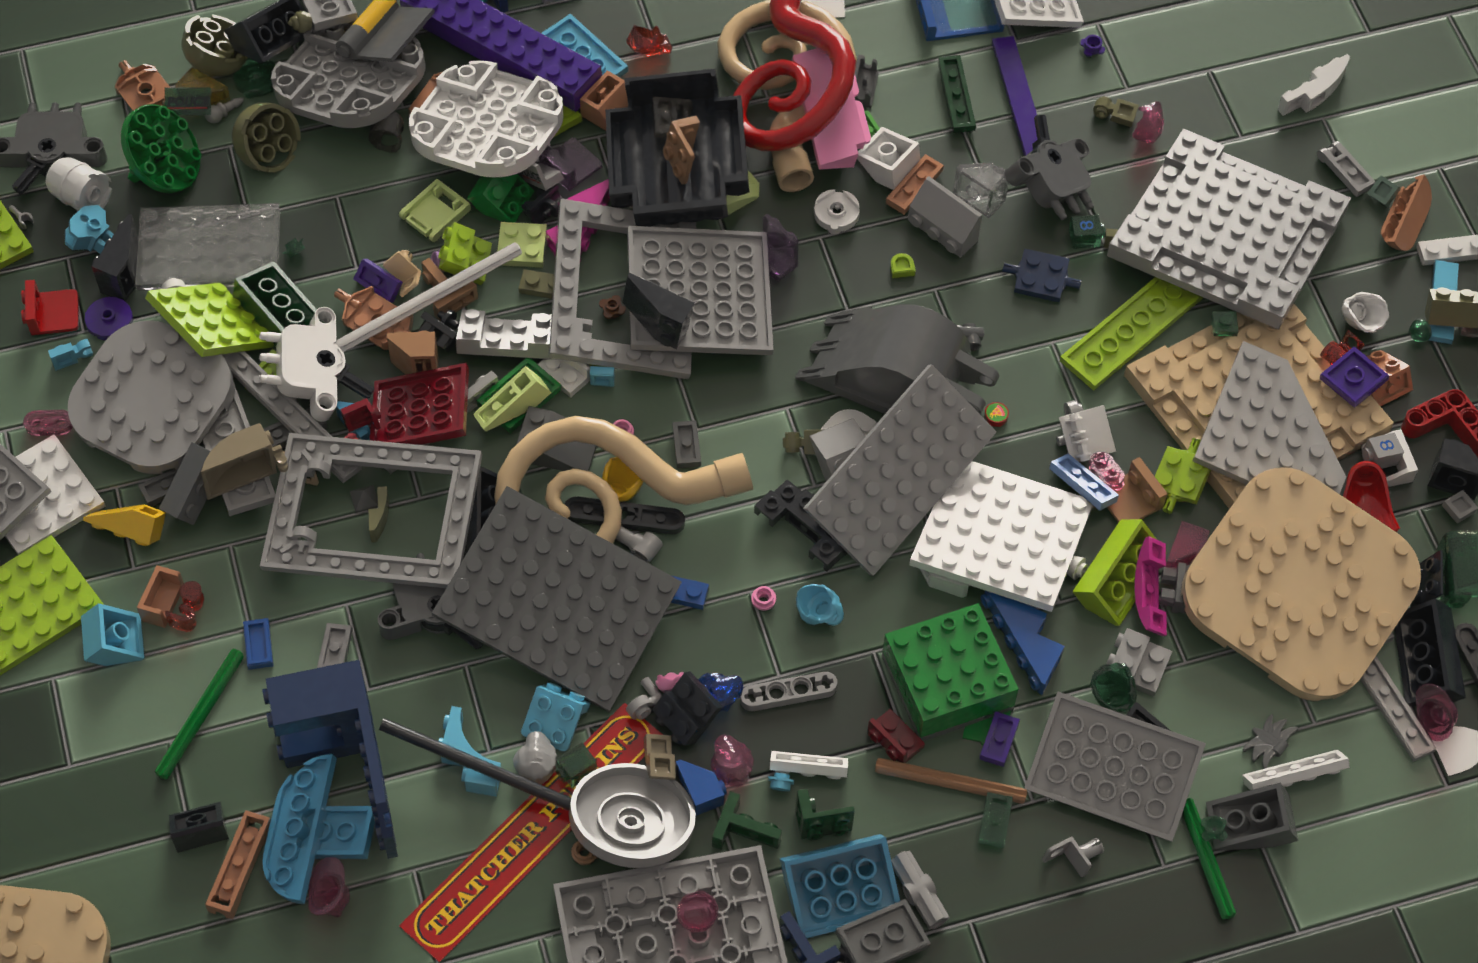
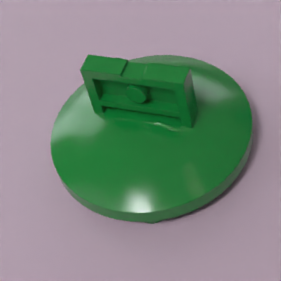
(160, 149)

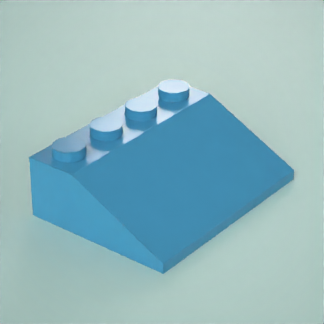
(839, 883)

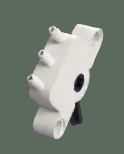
(311, 364)

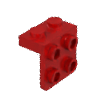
(49, 310)

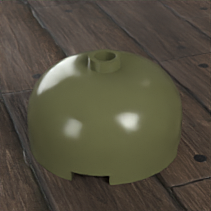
(209, 48)
(261, 132)

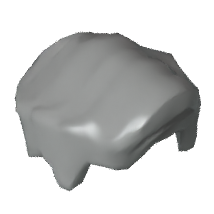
(536, 758)

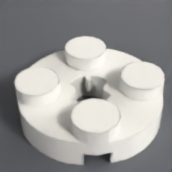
(836, 221)

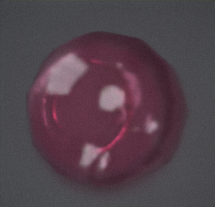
(697, 911)

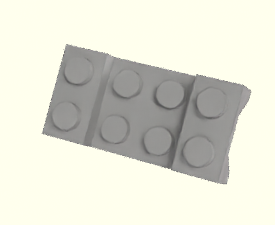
(503, 337)

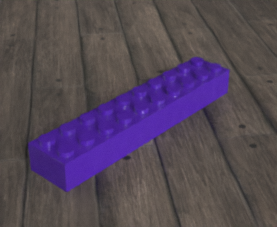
(511, 45)

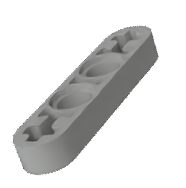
(787, 686)

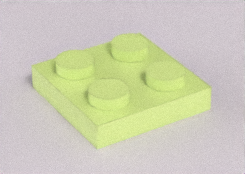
(530, 239)

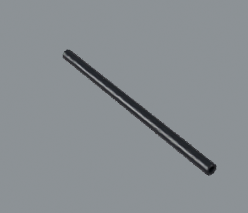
(475, 764)

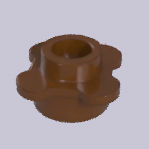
(616, 311)

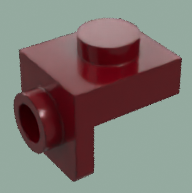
(361, 414)

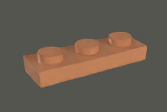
(907, 189)

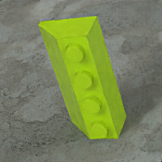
(1110, 580)

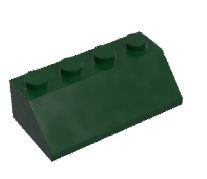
(273, 299)

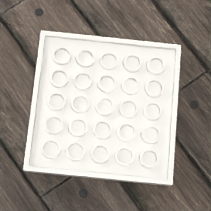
(1003, 535)

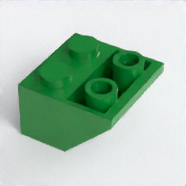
(500, 196)

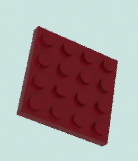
(422, 406)

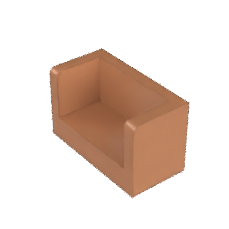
(160, 596)

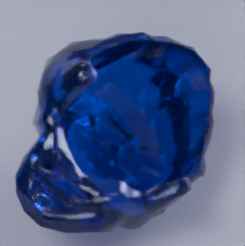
(723, 688)

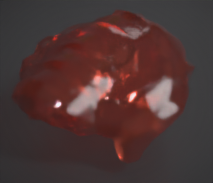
(648, 41)

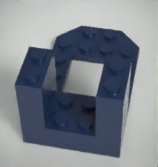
(330, 714)

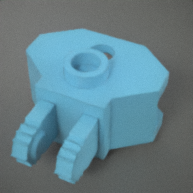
(88, 229)

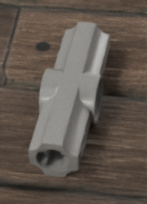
(919, 890)

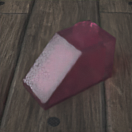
(1187, 544)

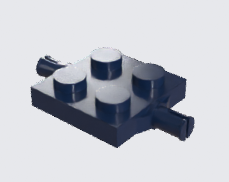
(1041, 275)

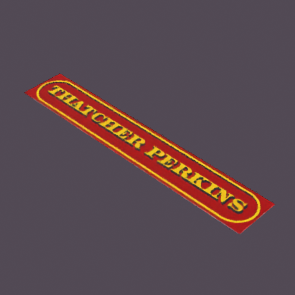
(515, 847)

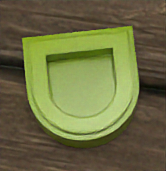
(902, 266)

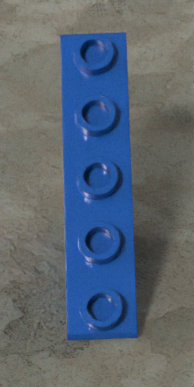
(1022, 634)

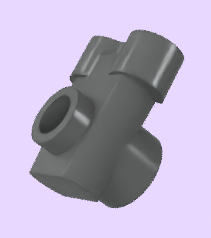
(973, 334)

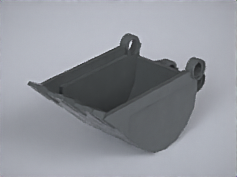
(883, 350)

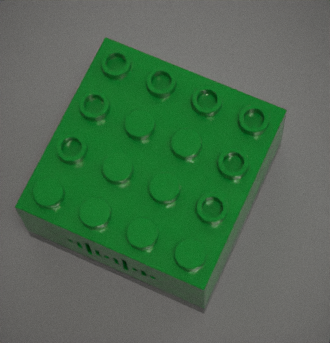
(949, 672)

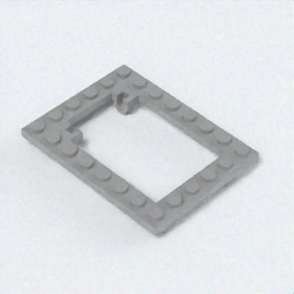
(571, 335)
(306, 453)

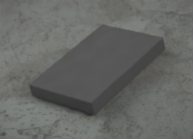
(883, 935)

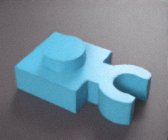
(67, 354)

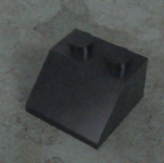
(1455, 469)

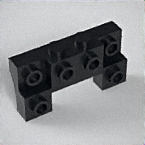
(789, 502)

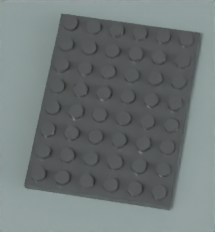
(557, 598)

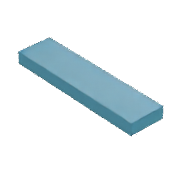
(1444, 276)

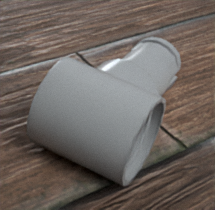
(640, 545)

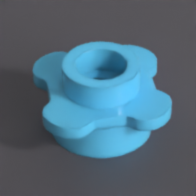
(780, 782)

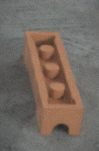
(238, 864)

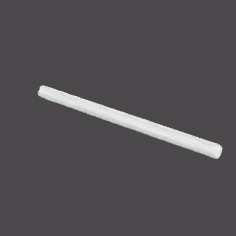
(428, 297)

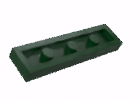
(956, 94)

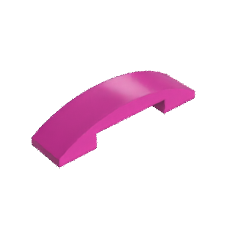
(1150, 559)

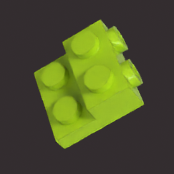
(462, 250)

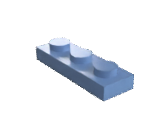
(1084, 481)

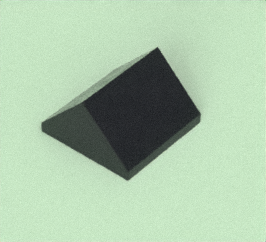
(198, 827)

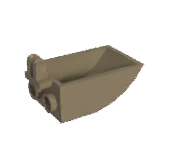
(241, 460)

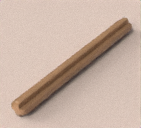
(948, 779)

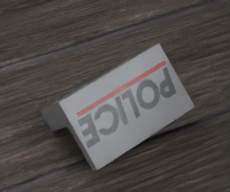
(542, 176)

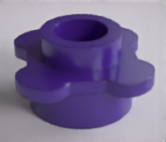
(1096, 42)

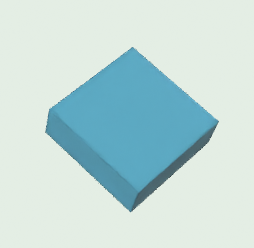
(602, 376)

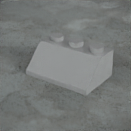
(945, 217)

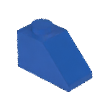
(701, 786)

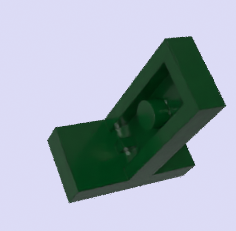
(743, 826)

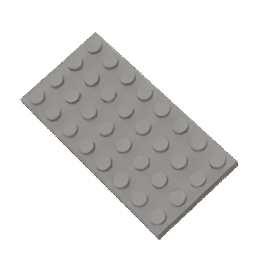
(900, 470)

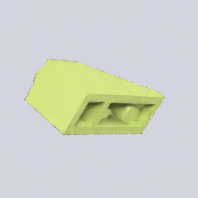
(512, 399)

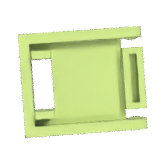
(430, 214)

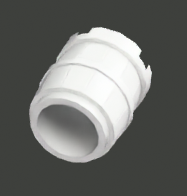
(78, 184)

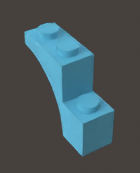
(454, 737)

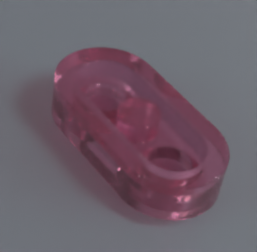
(49, 422)
(1107, 470)

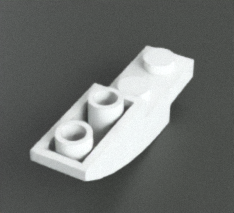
(1317, 89)

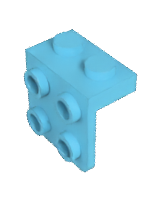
(555, 714)

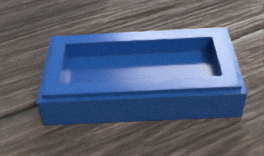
(258, 643)

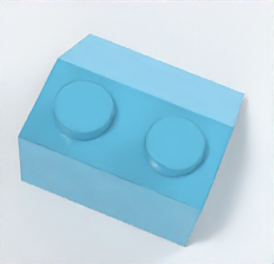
(111, 636)

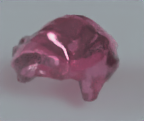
(1151, 123)
(732, 761)

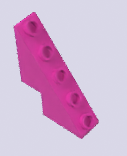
(595, 195)

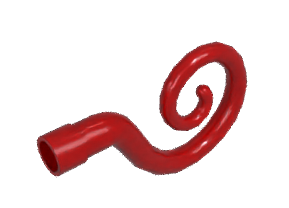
(805, 29)

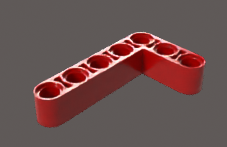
(1445, 412)

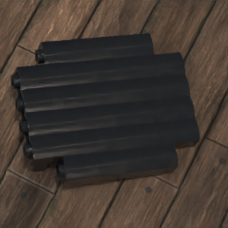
(636, 159)

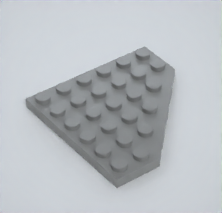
(1266, 424)

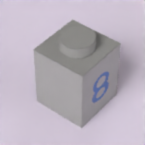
(1383, 450)

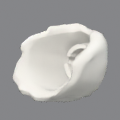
(1365, 312)

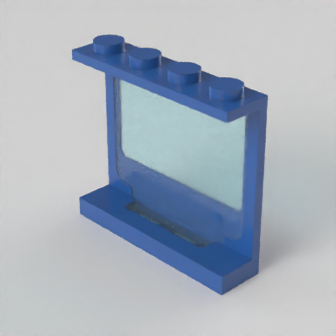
(958, 18)

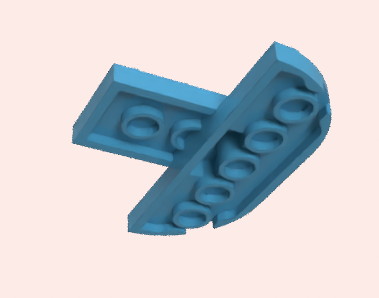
(309, 830)

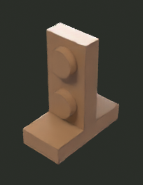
(453, 301)

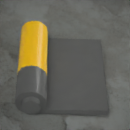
(382, 31)

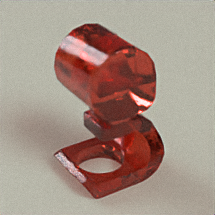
(1334, 351)
(192, 600)

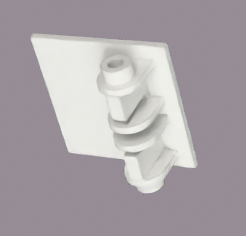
(1087, 433)

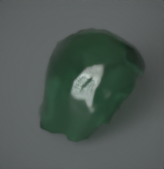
(1114, 687)

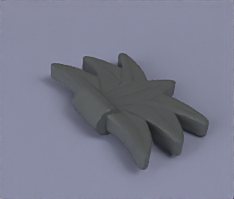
(1270, 740)

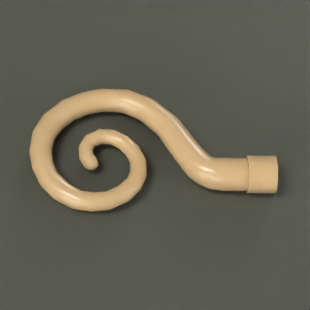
(792, 164)
(723, 478)

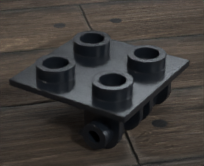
(1431, 579)

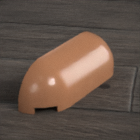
(1407, 214)

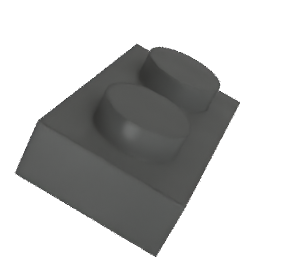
(686, 444)

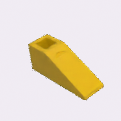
(136, 522)

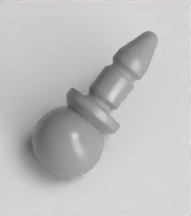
(221, 110)

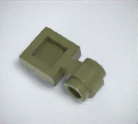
(1122, 112)
(793, 442)

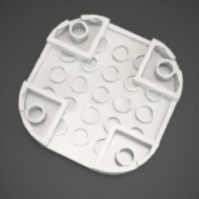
(486, 120)

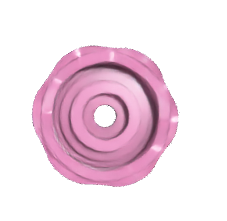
(667, 682)

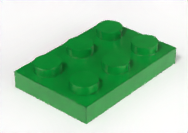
(553, 385)

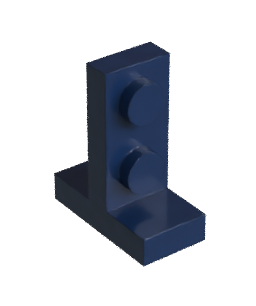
(802, 949)

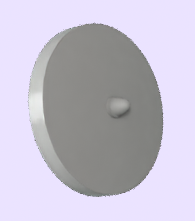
(630, 816)

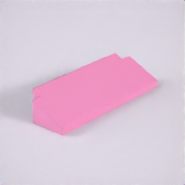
(849, 131)

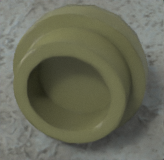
(301, 22)

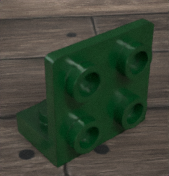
(818, 824)

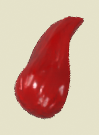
(1369, 490)

